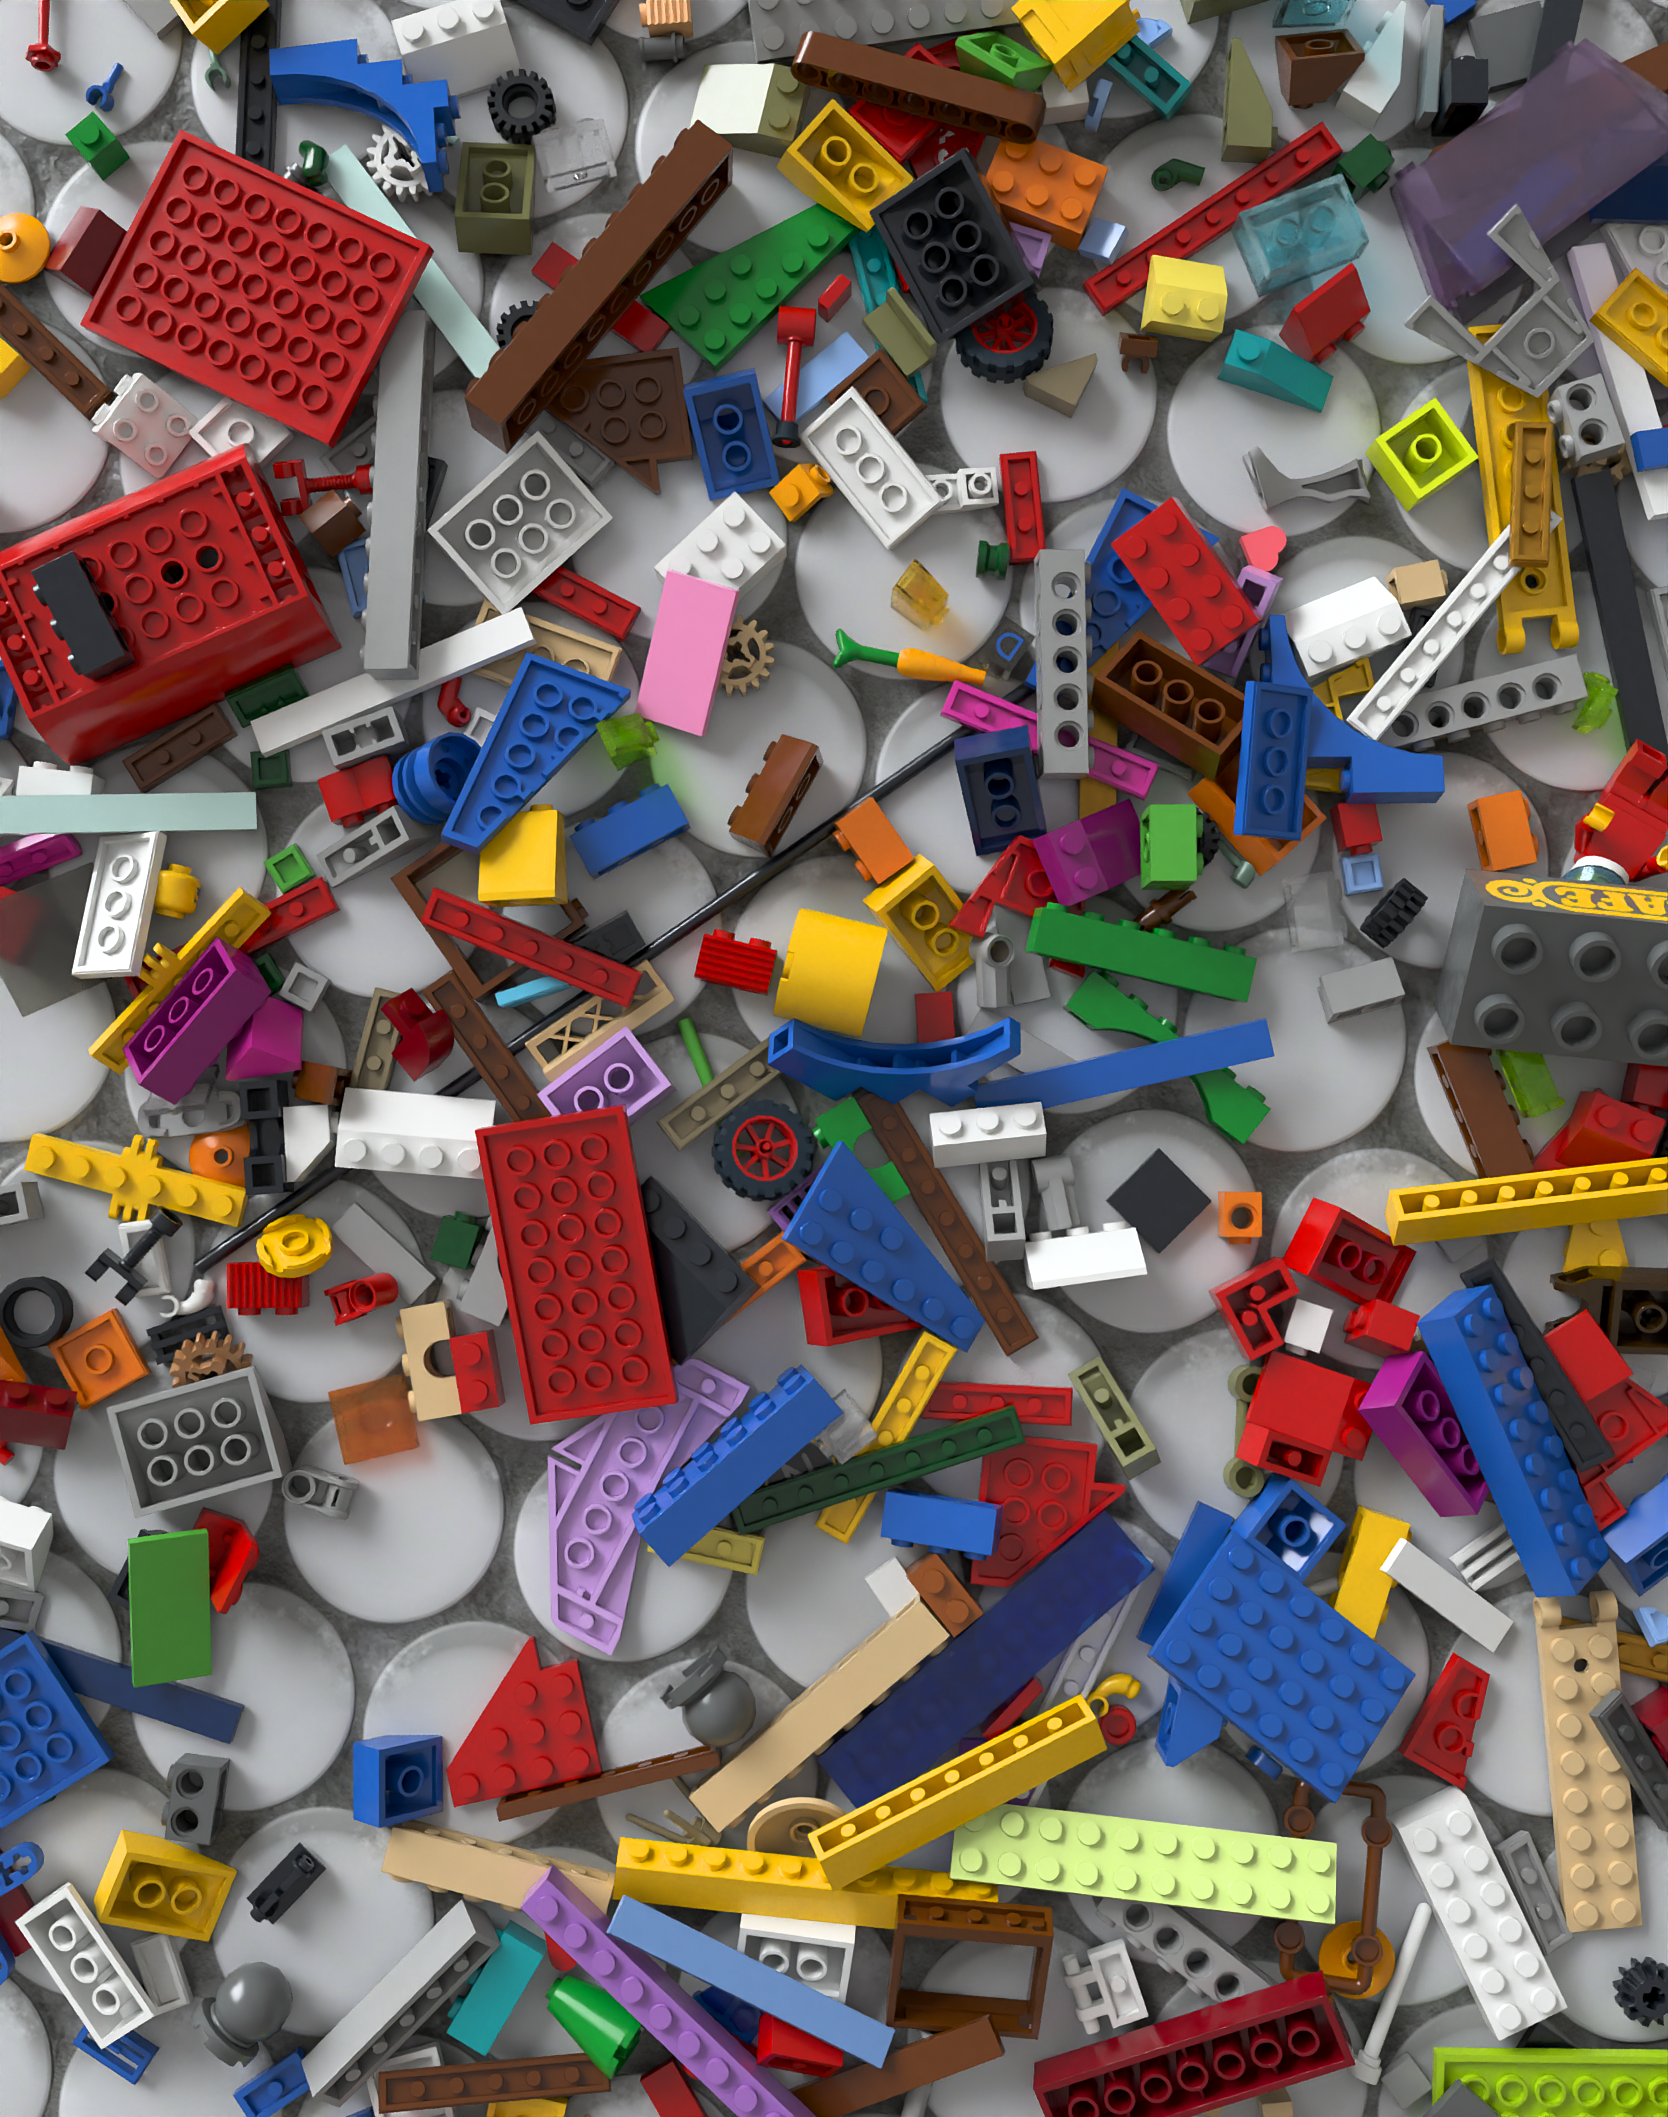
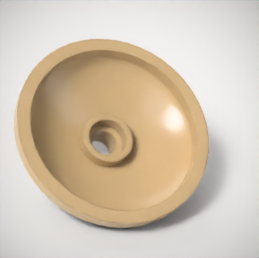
(786, 1825)

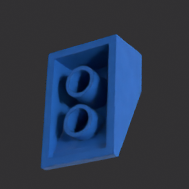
(731, 434)

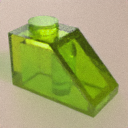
(628, 739)

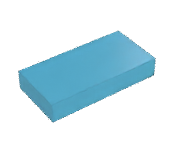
(530, 992)

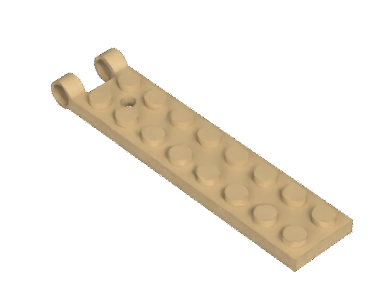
(1585, 1779)

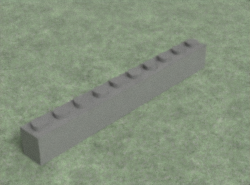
(399, 500)

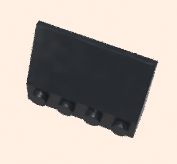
(955, 248)
(694, 1272)

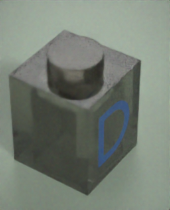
(1005, 649)

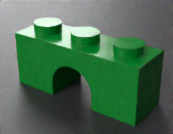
(848, 1123)

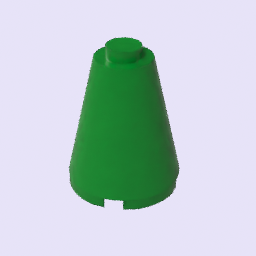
(595, 2022)

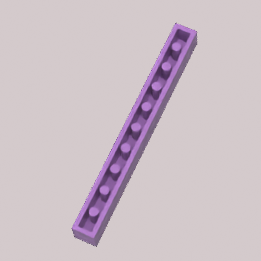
(657, 2001)

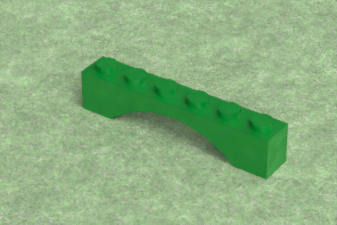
(1226, 1103)

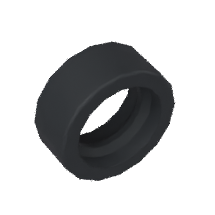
(62, 1308)

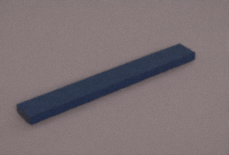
(164, 1702)

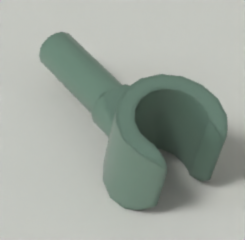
(216, 70)
(1244, 871)

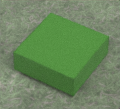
(290, 869)

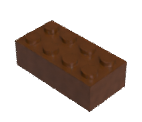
(1172, 704)

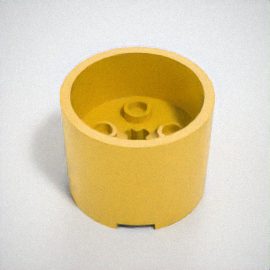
(830, 972)

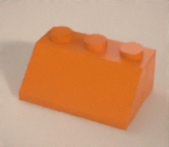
(1219, 801)

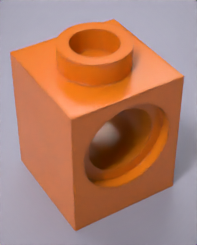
(1227, 1204)

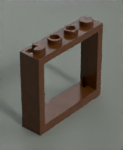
(406, 884)
(969, 1922)

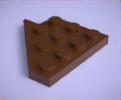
(630, 411)

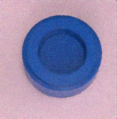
(1264, 1762)

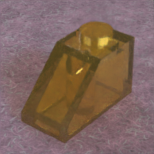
(920, 597)

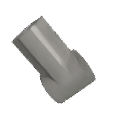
(993, 970)
(1055, 1182)

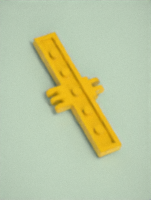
(232, 923)
(136, 1180)

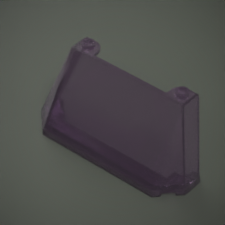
(1547, 148)

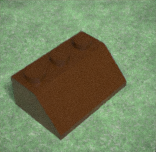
(775, 794)

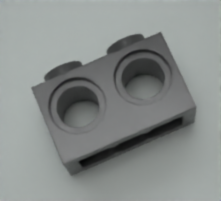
(204, 1800)

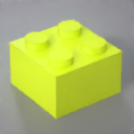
(1421, 454)

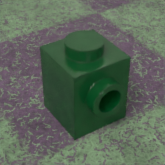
(1365, 167)

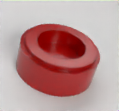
(1117, 1725)

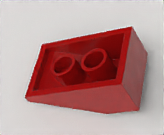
(1347, 1255)
(843, 1312)
(1311, 1404)

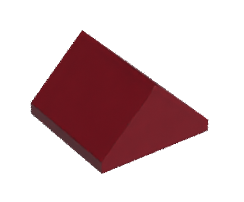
(86, 250)

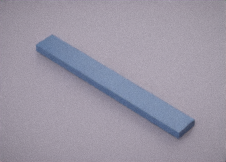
(750, 1981)

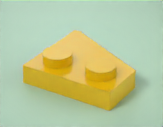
(1594, 1246)

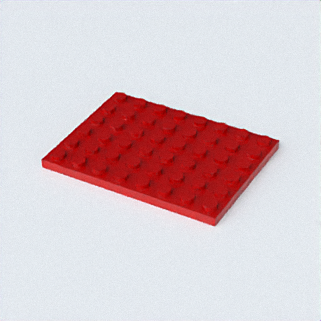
(257, 288)

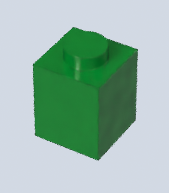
(97, 145)

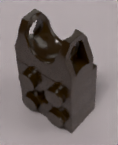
(1624, 1302)

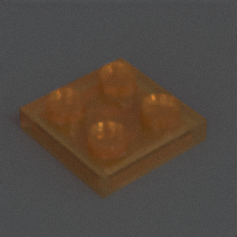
(373, 1419)

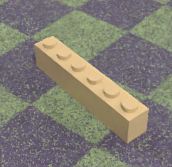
(481, 1866)

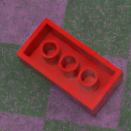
(1186, 581)

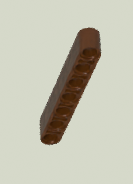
(918, 88)

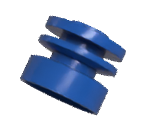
(434, 776)

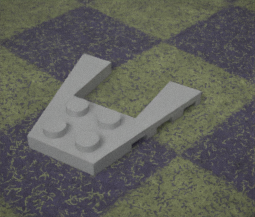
(1536, 339)

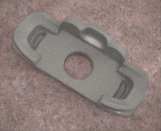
(220, 1115)

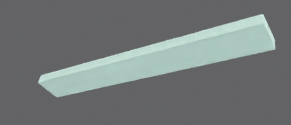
(433, 290)
(127, 813)

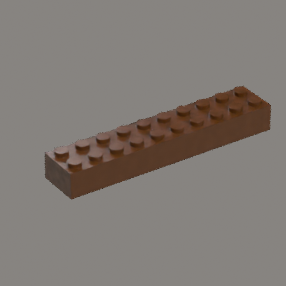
(600, 286)

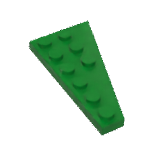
(740, 290)

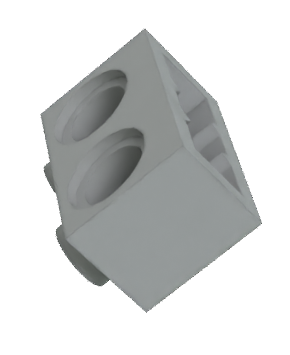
(1595, 420)

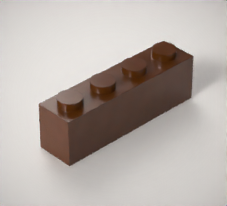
(1481, 1110)

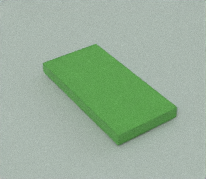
(169, 1607)

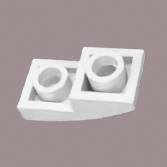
(966, 489)

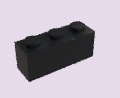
(81, 617)

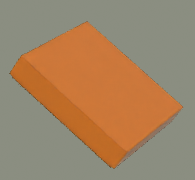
(99, 1359)

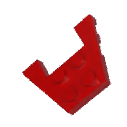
(1017, 885)
(1631, 1424)

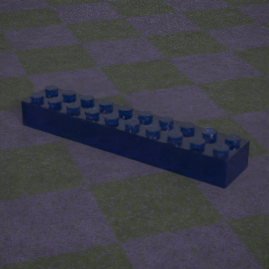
(987, 1661)

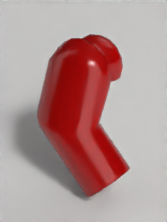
(451, 706)

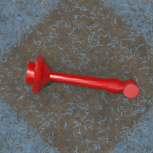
(41, 54)

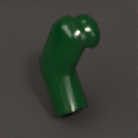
(314, 162)
(1174, 172)

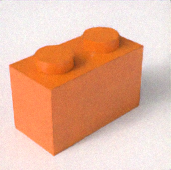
(1503, 832)
(872, 841)

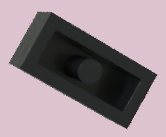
(1461, 96)

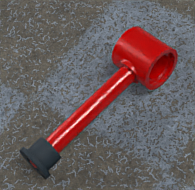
(795, 330)

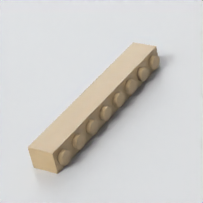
(819, 1713)

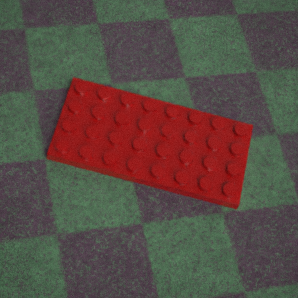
(577, 1264)

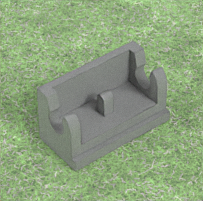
(1360, 989)

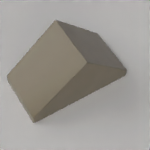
(1061, 385)

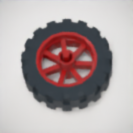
(1003, 359)
(796, 1138)

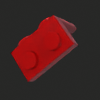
(230, 1556)

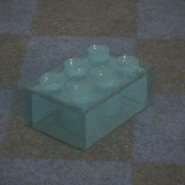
(1300, 235)

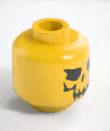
(176, 892)

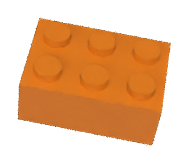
(1046, 189)

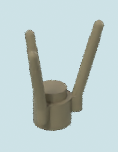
(696, 1832)

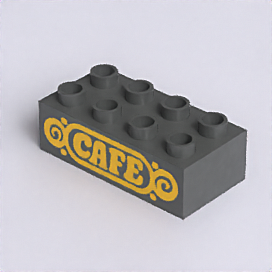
(1557, 968)

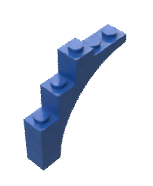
(344, 78)
(1371, 769)
(892, 1071)

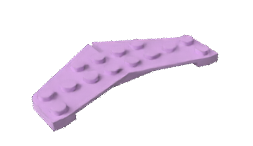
(591, 1507)

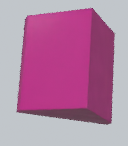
(268, 1042)

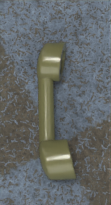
(1238, 1474)

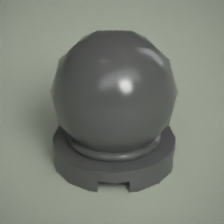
(714, 1702)
(246, 2011)

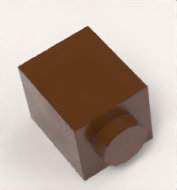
(333, 522)

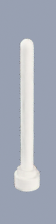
(1367, 2060)

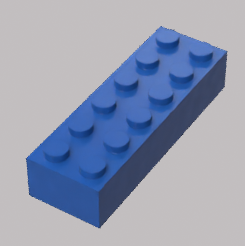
(734, 1464)

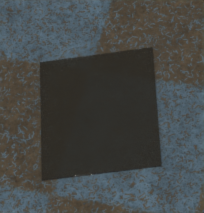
(41, 940)

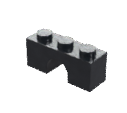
(263, 1111)

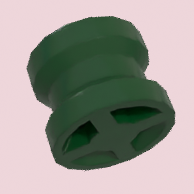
(992, 560)

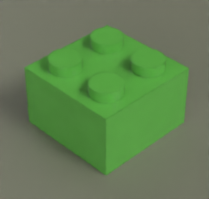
(1170, 847)

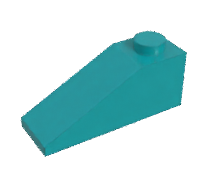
(1274, 371)

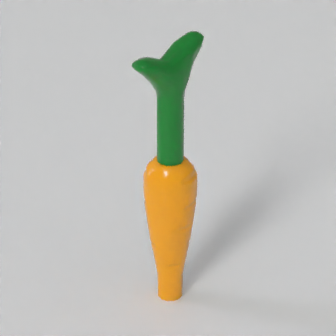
(909, 662)

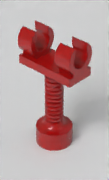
(297, 505)

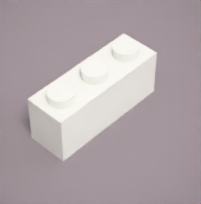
(987, 1134)

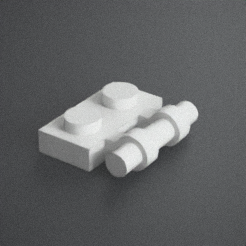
(1116, 1982)

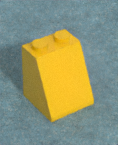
(526, 861)

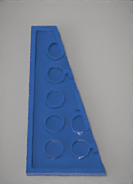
(866, 1240)

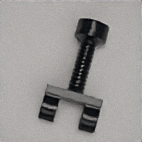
(163, 1223)

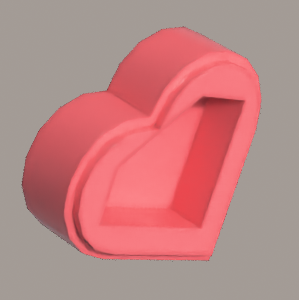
(1263, 547)

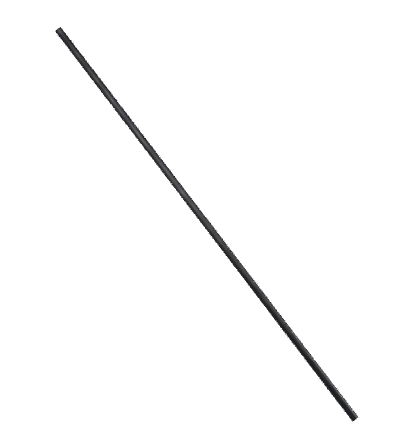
(650, 952)

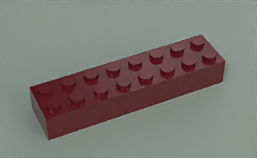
(1202, 2057)

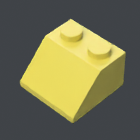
(1184, 299)

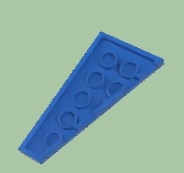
(1113, 590)
(535, 733)

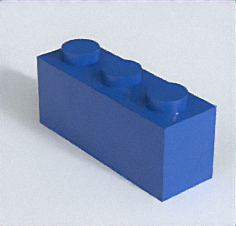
(629, 830)
(942, 1523)

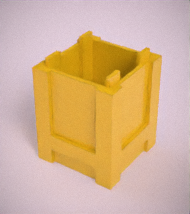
(1077, 33)

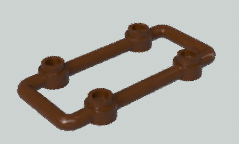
(1365, 1945)

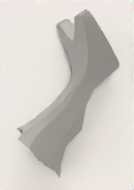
(1331, 486)

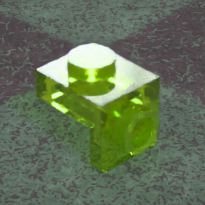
(1596, 710)

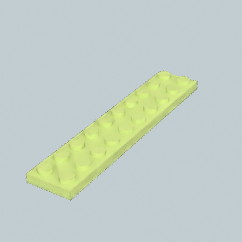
(1148, 1862)

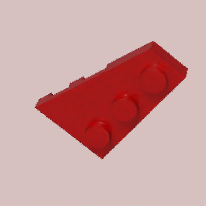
(1446, 1722)

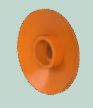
(204, 1155)

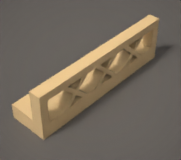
(632, 1017)

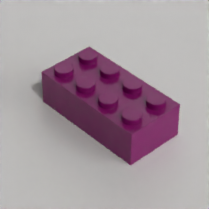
(196, 1021)
(1424, 1435)

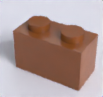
(944, 1592)

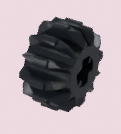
(1643, 1991)

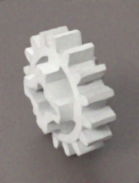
(396, 173)

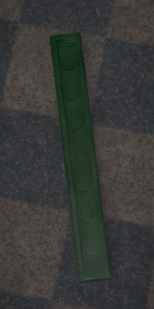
(879, 1469)

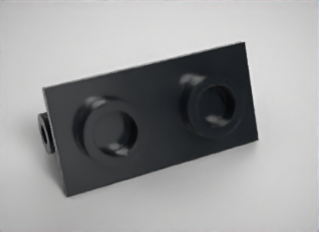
(284, 1885)

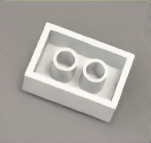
(727, 548)

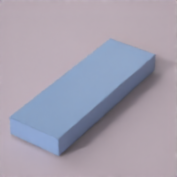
(820, 376)

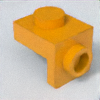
(801, 490)

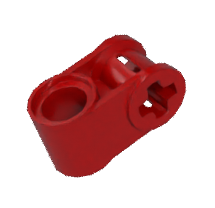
(362, 1296)

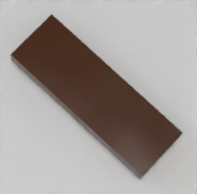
(179, 748)

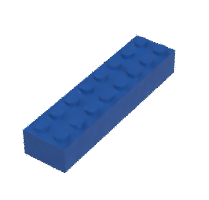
(1514, 1441)

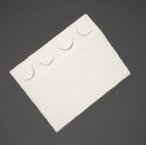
(519, 524)

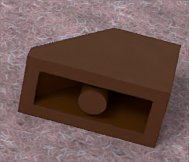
(321, 1083)

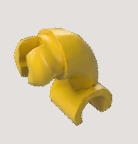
(1115, 1684)

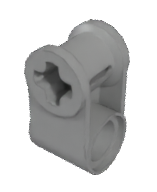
(322, 1491)

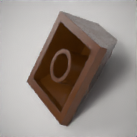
(1315, 64)

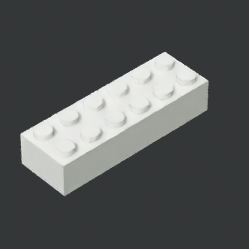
(1477, 1912)

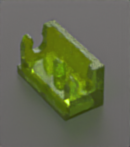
(1530, 1082)

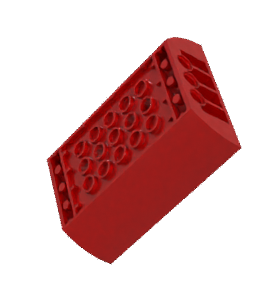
(186, 636)

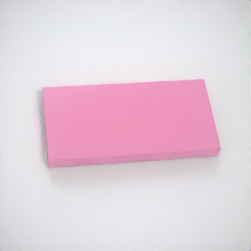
(687, 652)

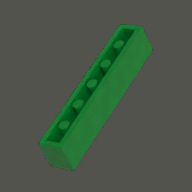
(1141, 954)

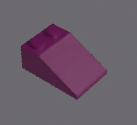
(1092, 853)

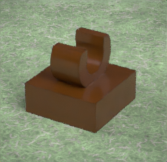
(1137, 346)

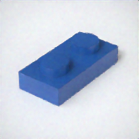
(274, 2086)

